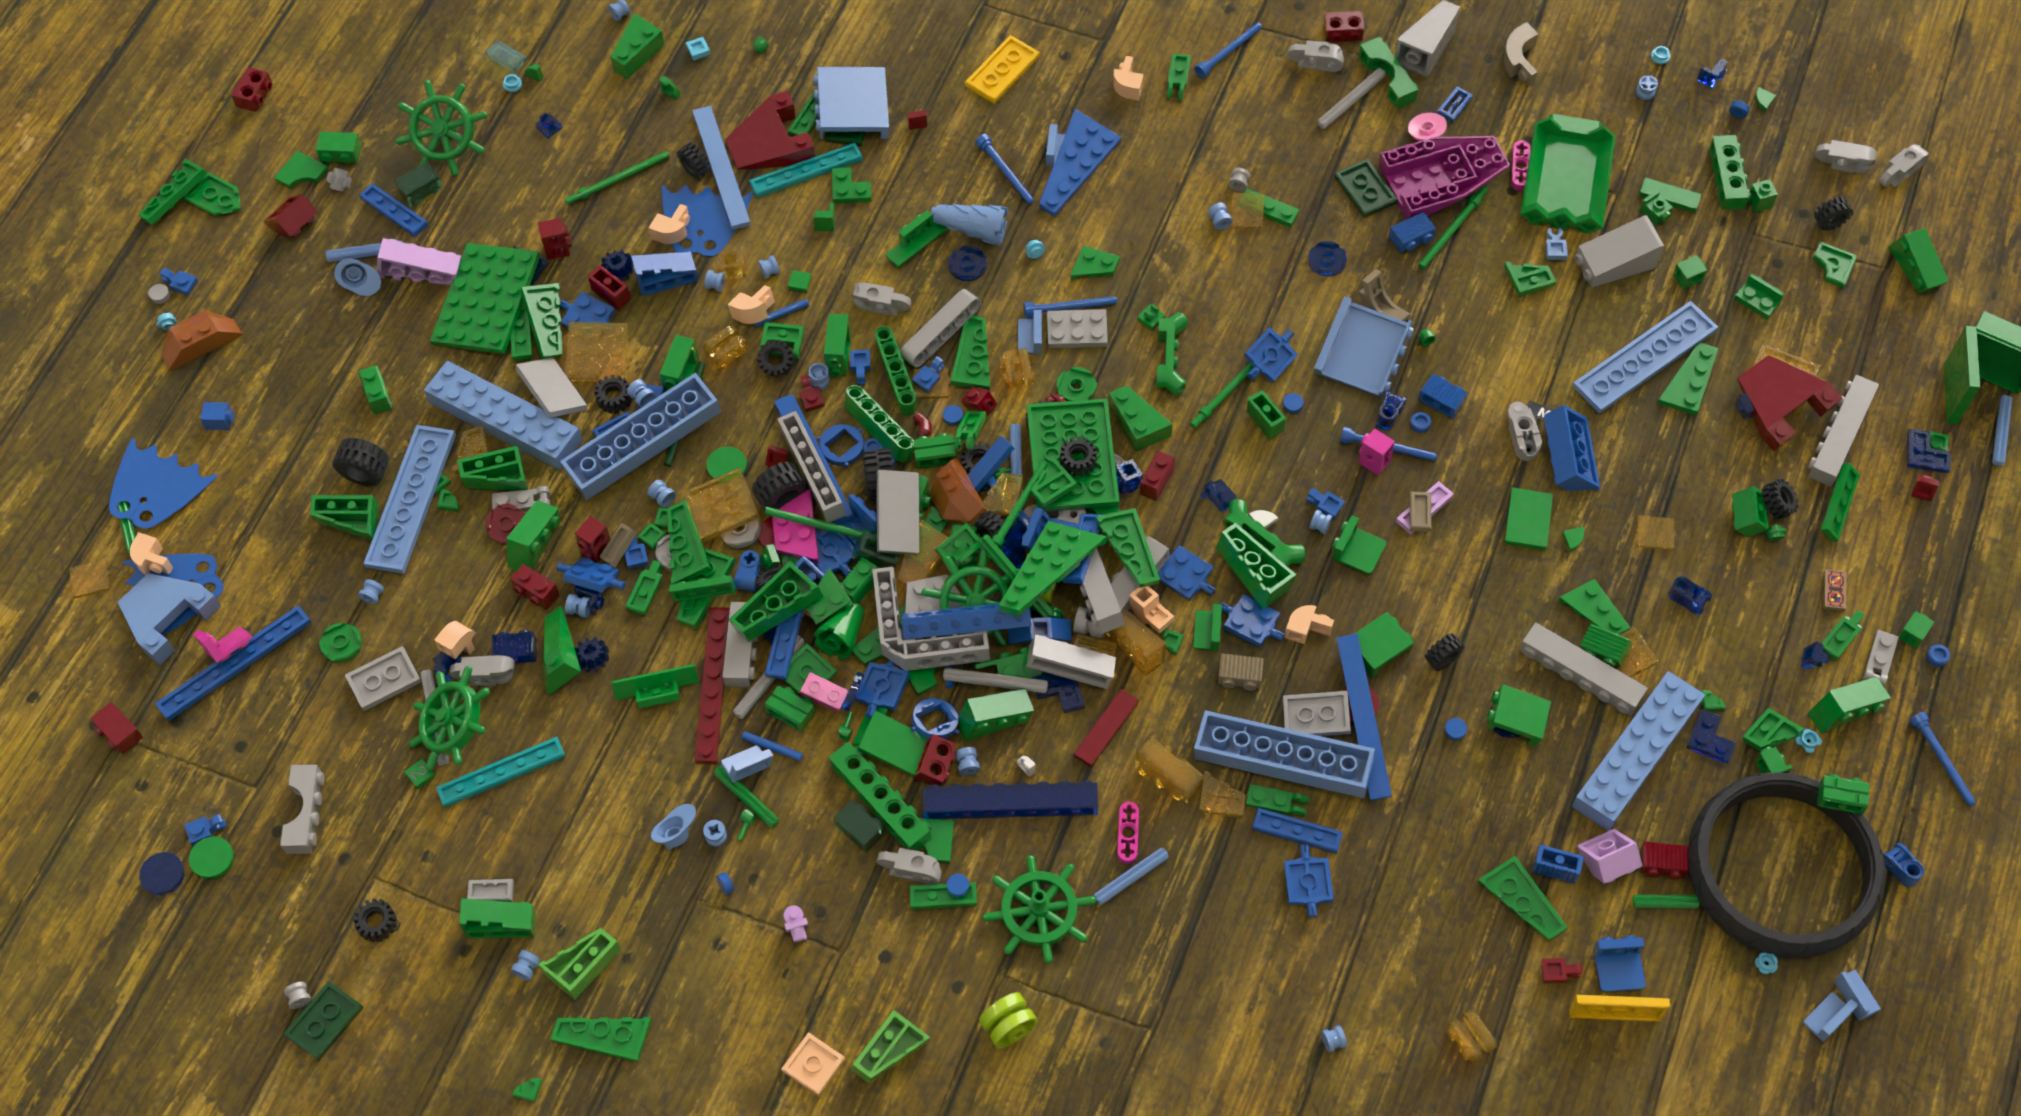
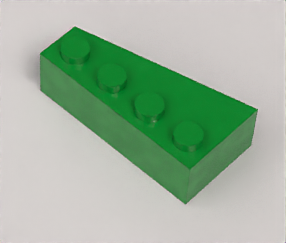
(1255, 566)
(775, 602)

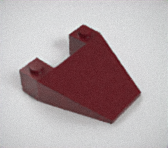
(763, 139)
(1780, 389)

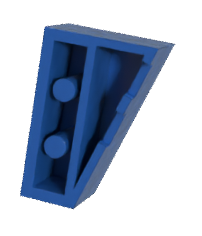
(664, 271)

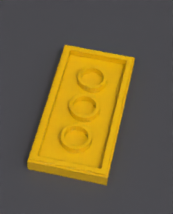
(1002, 69)
(1619, 1008)

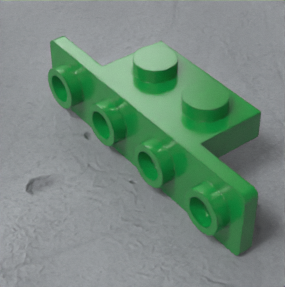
(915, 238)
(1011, 664)
(656, 686)

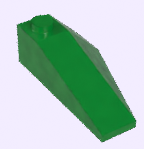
(559, 655)

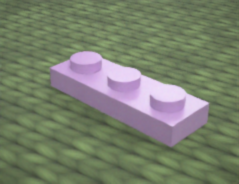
(1439, 497)

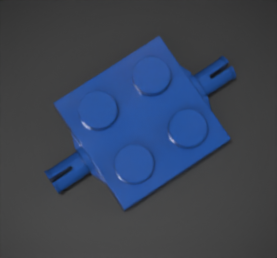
(586, 310)
(1270, 354)
(834, 552)
(1186, 574)
(591, 575)
(1251, 621)
(882, 687)
(1308, 881)

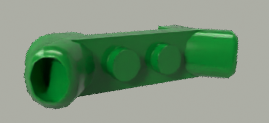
(1166, 375)
(1285, 553)

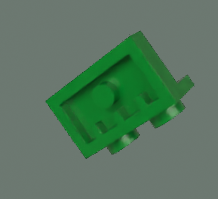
(1759, 296)

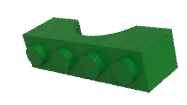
(1377, 55)

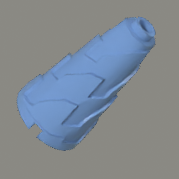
(974, 220)

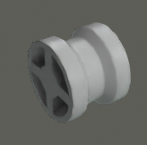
(1239, 179)
(297, 995)

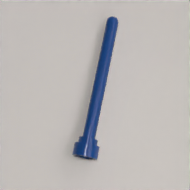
(1203, 68)
(985, 143)
(1029, 307)
(1350, 436)
(1921, 722)

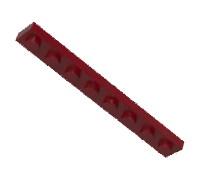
(712, 687)

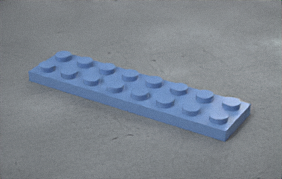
(1645, 357)
(409, 499)

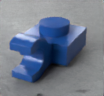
(179, 282)
(860, 363)
(929, 377)
(1326, 503)
(636, 555)
(203, 828)

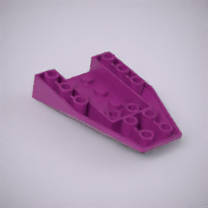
(1440, 171)

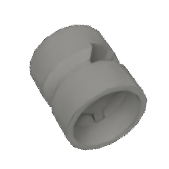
(1084, 624)

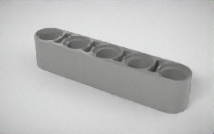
(940, 328)

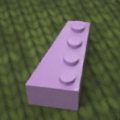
(416, 262)

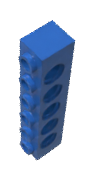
(961, 621)

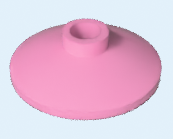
(1427, 126)

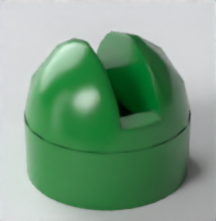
(760, 44)
(1427, 337)

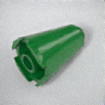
(840, 632)

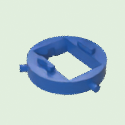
(833, 434)
(928, 706)

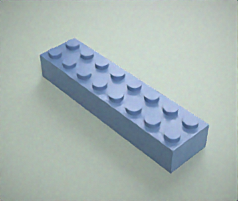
(502, 415)
(641, 436)
(1638, 751)
(1284, 754)

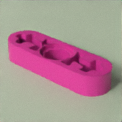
(1515, 171)
(1122, 841)

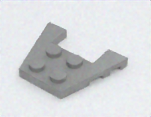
(917, 602)

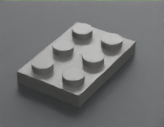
(1077, 328)
(383, 678)
(1318, 713)

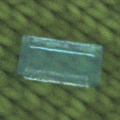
(506, 55)

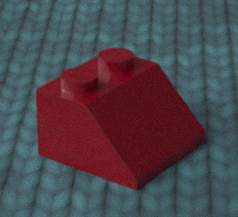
(291, 216)

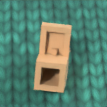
(1127, 82)
(670, 230)
(751, 309)
(146, 556)
(1147, 608)
(1305, 619)
(455, 639)

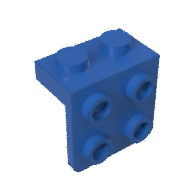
(862, 518)
(1036, 525)
(1619, 964)

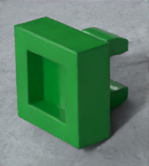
(1150, 317)

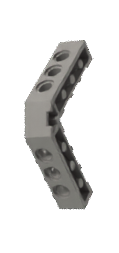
(920, 653)

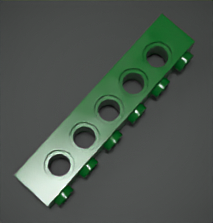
(909, 838)

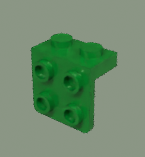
(960, 546)
(1357, 547)

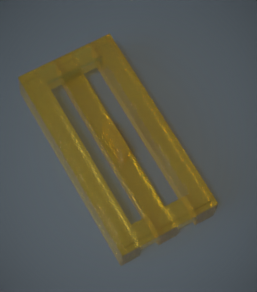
(1097, 642)

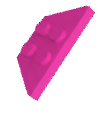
(793, 537)

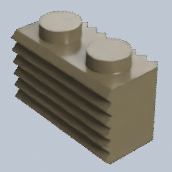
(1240, 671)

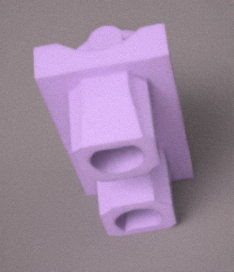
(795, 923)

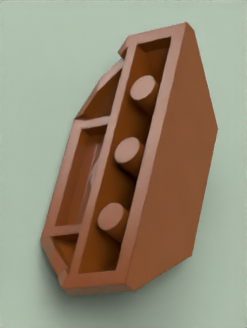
(197, 337)
(955, 494)

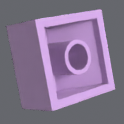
(1610, 855)

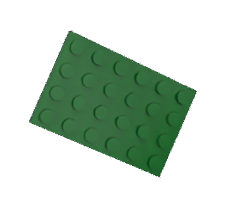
(485, 298)
(1059, 421)

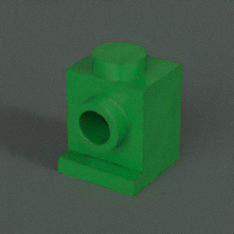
(1656, 208)
(1772, 761)

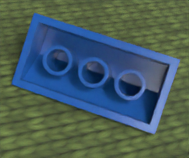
(1571, 450)

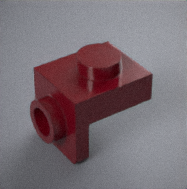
(979, 399)

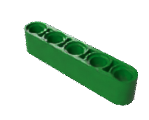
(899, 377)
(878, 423)

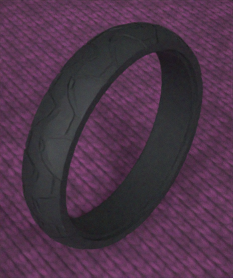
(1751, 933)

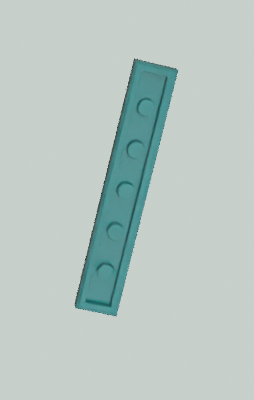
(805, 170)
(500, 772)

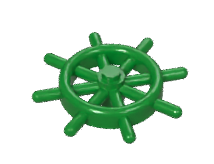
(441, 127)
(971, 597)
(449, 718)
(1039, 909)

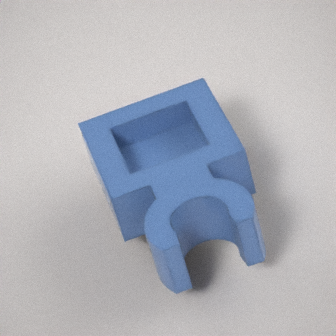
(1555, 247)

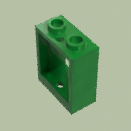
(837, 344)
(680, 362)

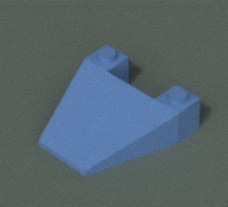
(156, 604)

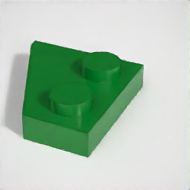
(1095, 263)
(1529, 278)
(833, 599)
(1771, 731)

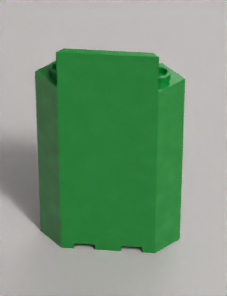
(1568, 173)

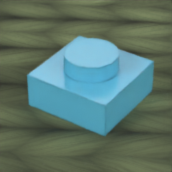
(698, 48)

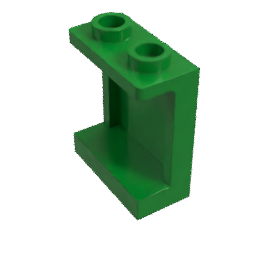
(1382, 642)
(1519, 713)

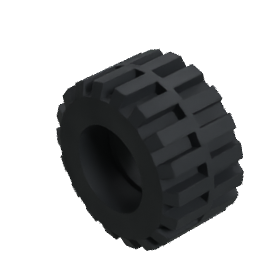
(360, 461)
(873, 461)
(779, 485)

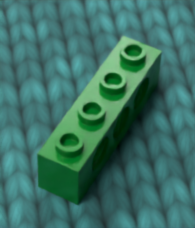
(1729, 172)

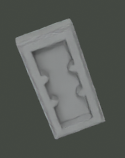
(491, 890)

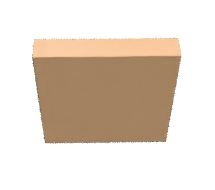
(813, 1064)

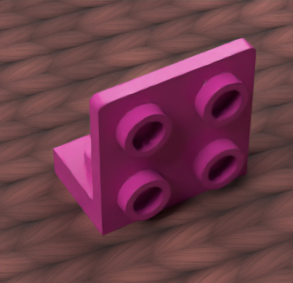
(223, 648)

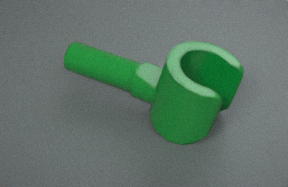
(844, 732)
(749, 819)

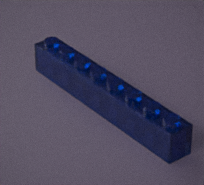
(1010, 800)

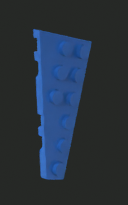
(1080, 155)

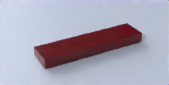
(1106, 728)

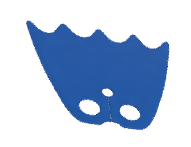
(706, 214)
(157, 479)
(183, 569)

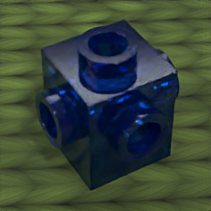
(1128, 477)

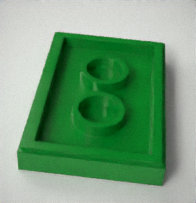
(1528, 518)
(892, 743)

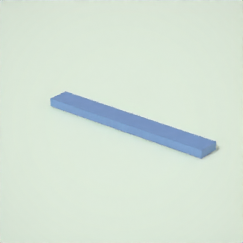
(721, 168)

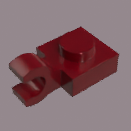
(810, 396)
(1556, 971)

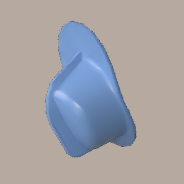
(357, 277)
(674, 827)

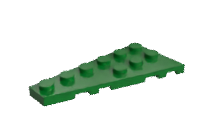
(1049, 561)

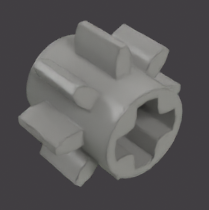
(338, 179)

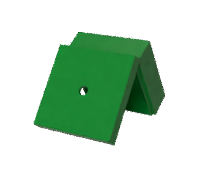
(1983, 352)

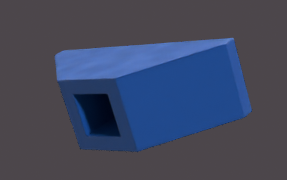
(1050, 627)

